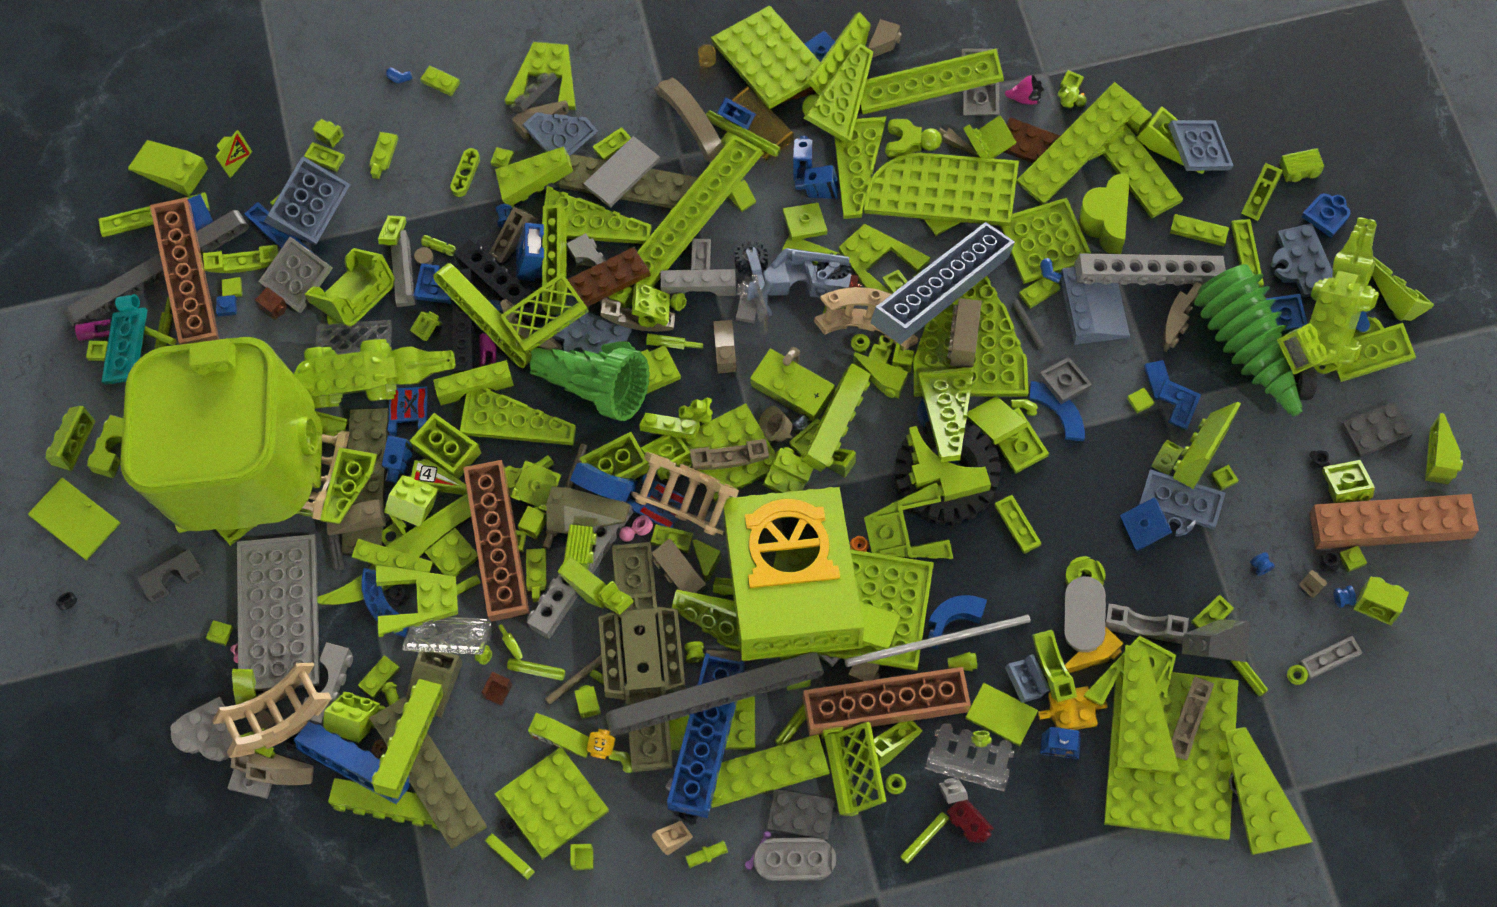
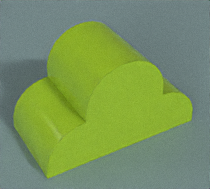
(1105, 213)

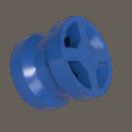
(1262, 564)
(1344, 596)

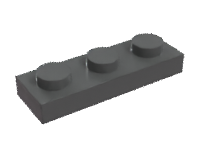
(533, 92)

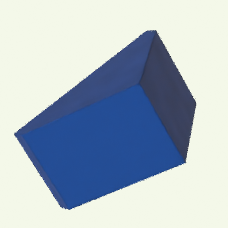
(736, 113)

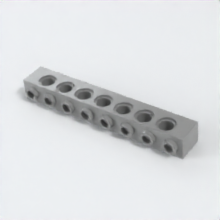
(1142, 264)
(547, 625)

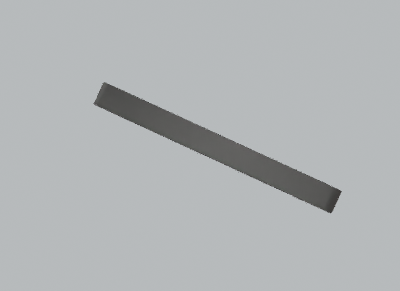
(150, 272)
(713, 694)

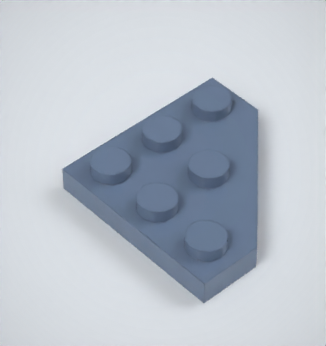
(559, 131)

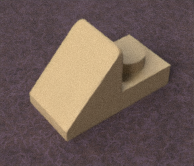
(672, 837)

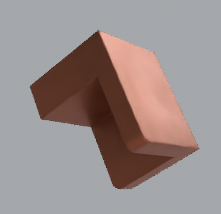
(496, 688)

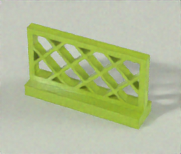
(554, 326)
(843, 773)

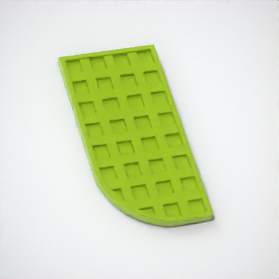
(944, 188)

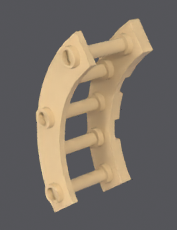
(848, 298)
(695, 478)
(316, 506)
(284, 728)

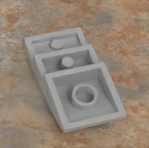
(983, 99)

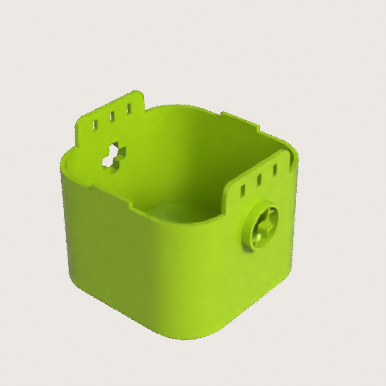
(220, 443)

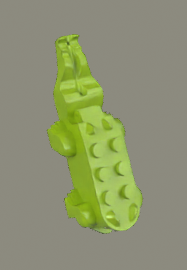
(1344, 297)
(370, 370)

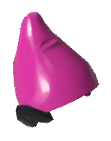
(1027, 91)

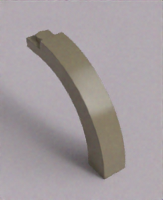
(692, 115)

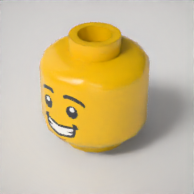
(600, 744)

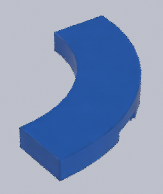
(1067, 411)
(375, 598)

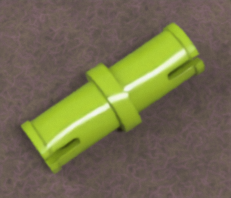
(706, 854)

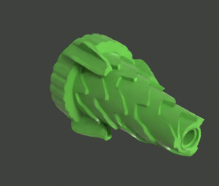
(611, 380)

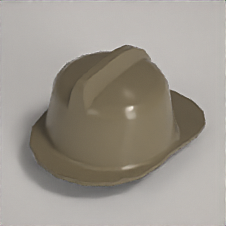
(775, 424)

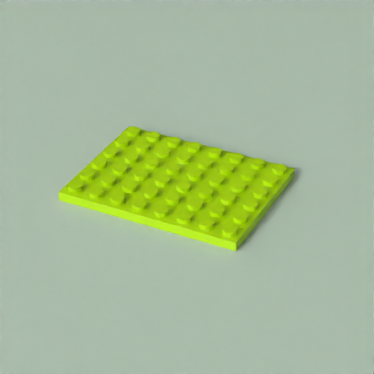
(885, 583)
(1183, 802)

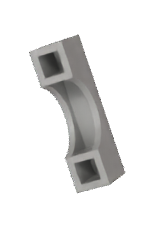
(584, 252)
(720, 282)
(1164, 628)
(336, 661)

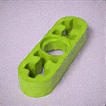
(466, 180)
(509, 856)

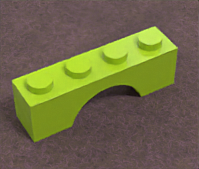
(492, 376)

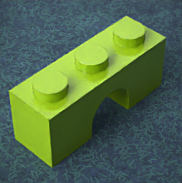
(102, 460)

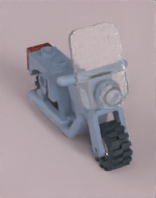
(785, 270)

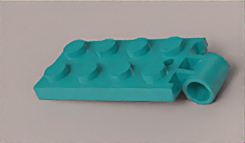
(124, 339)

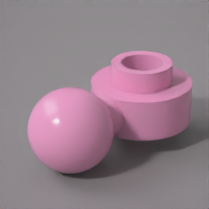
(641, 526)

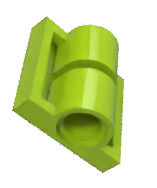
(650, 305)

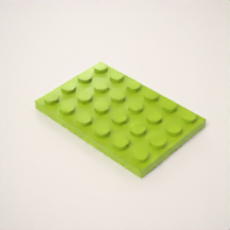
(767, 56)

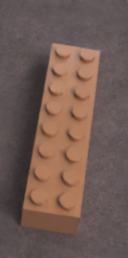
(184, 271)
(1393, 521)
(496, 540)
(887, 700)

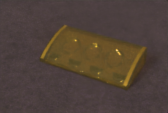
(765, 122)

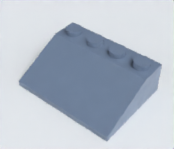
(307, 201)
(1093, 309)

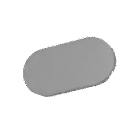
(1085, 614)
(794, 859)

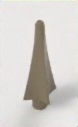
(953, 139)

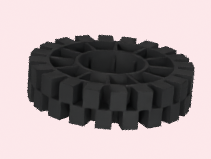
(975, 453)

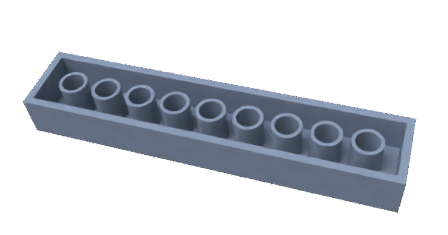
(942, 283)

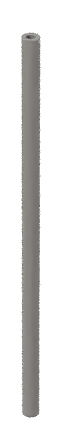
(937, 640)

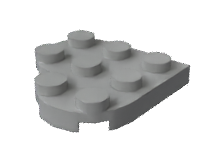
(197, 733)

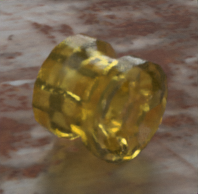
(709, 51)

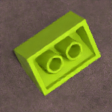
(70, 438)

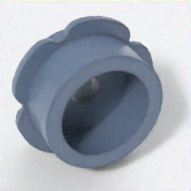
(800, 422)

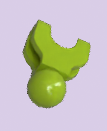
(911, 139)

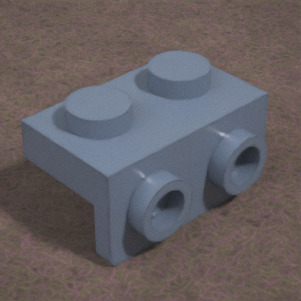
(1027, 679)

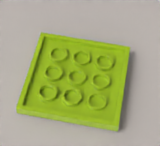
(1045, 233)
(728, 431)
(551, 803)

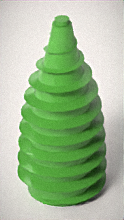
(1250, 330)

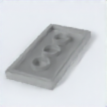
(621, 171)

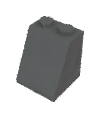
(1218, 640)

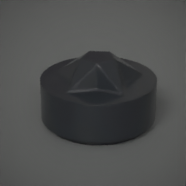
(66, 601)

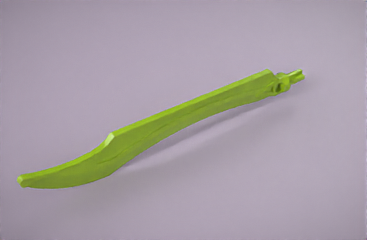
(421, 538)

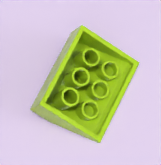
(1204, 445)

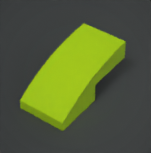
(243, 685)

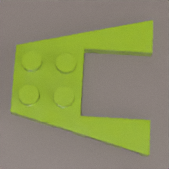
(545, 59)
(869, 246)
(889, 533)
(434, 597)
(1161, 663)

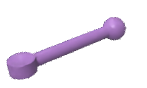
(749, 864)

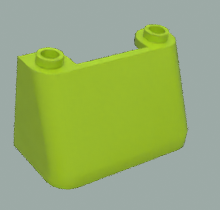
(357, 290)

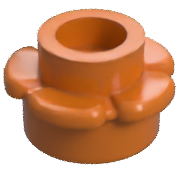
(859, 540)

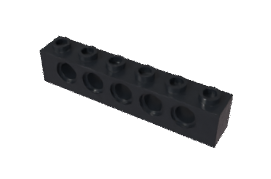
(470, 252)
(463, 334)

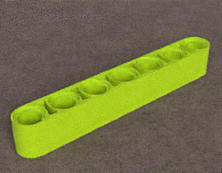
(481, 312)

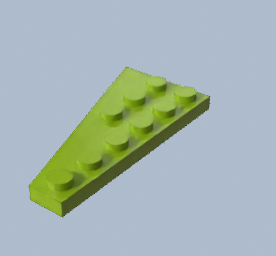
(852, 35)
(840, 100)
(857, 163)
(596, 221)
(947, 403)
(505, 418)
(1143, 726)
(741, 731)
(1264, 806)

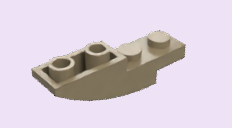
(1178, 317)
(274, 771)

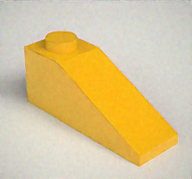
(1108, 649)

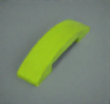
(240, 262)

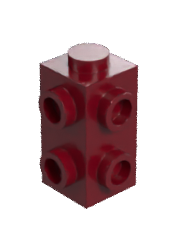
(971, 821)

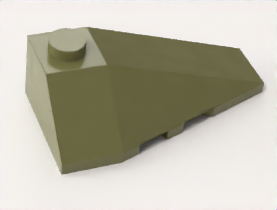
(580, 508)

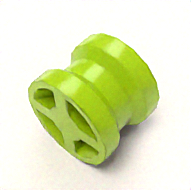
(694, 652)

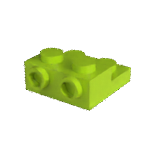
(661, 368)
(670, 448)
(787, 472)
(1348, 482)

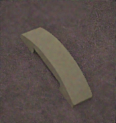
(623, 316)
(549, 344)
(730, 456)
(1190, 717)

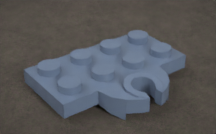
(1302, 257)
(591, 333)
(1183, 503)

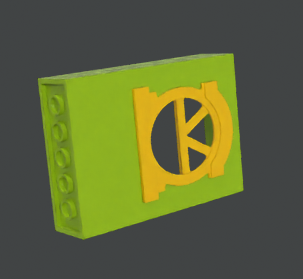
(792, 610)

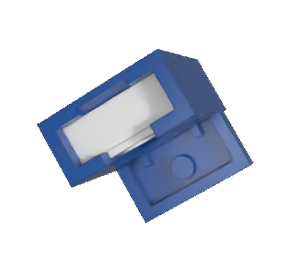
(530, 252)

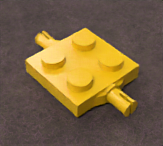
(1074, 712)

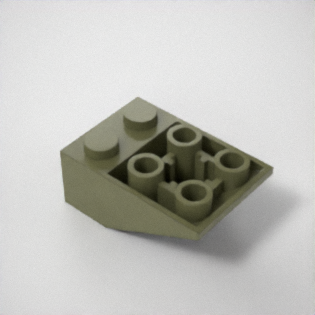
(439, 669)

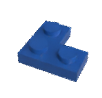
(427, 288)
(1184, 401)

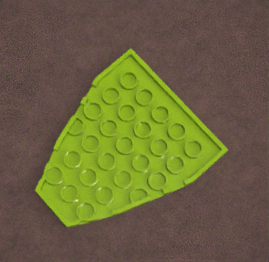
(998, 360)

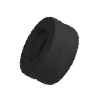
(1306, 383)

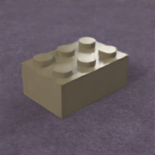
(964, 333)

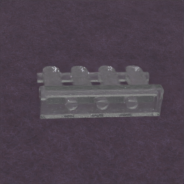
(965, 768)

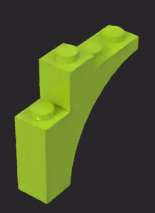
(952, 479)

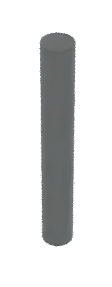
(1027, 323)

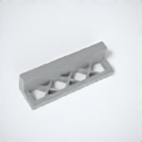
(403, 271)

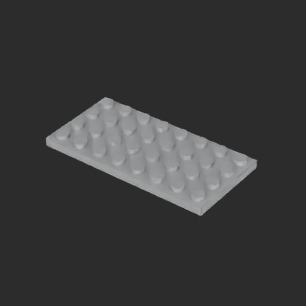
(277, 608)

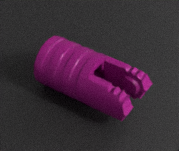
(90, 330)
(487, 348)

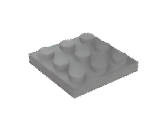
(294, 273)

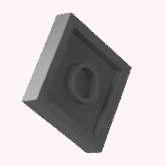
(1065, 380)

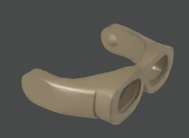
(793, 353)

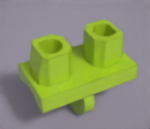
(697, 411)

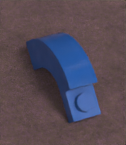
(603, 483)
(955, 608)

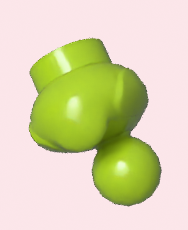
(1070, 95)

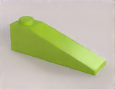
(1401, 299)

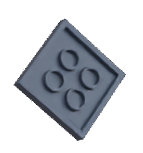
(1200, 145)

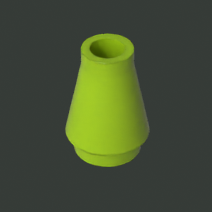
(966, 660)

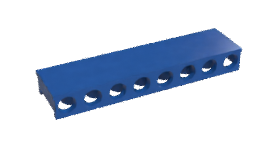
(703, 746)

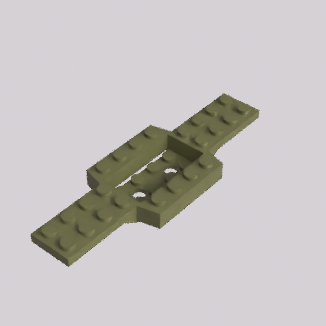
(635, 577)

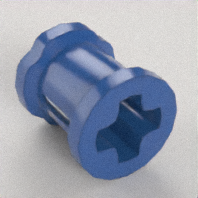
(503, 215)

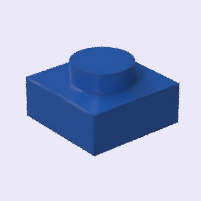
(226, 305)

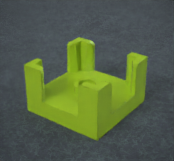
(535, 484)

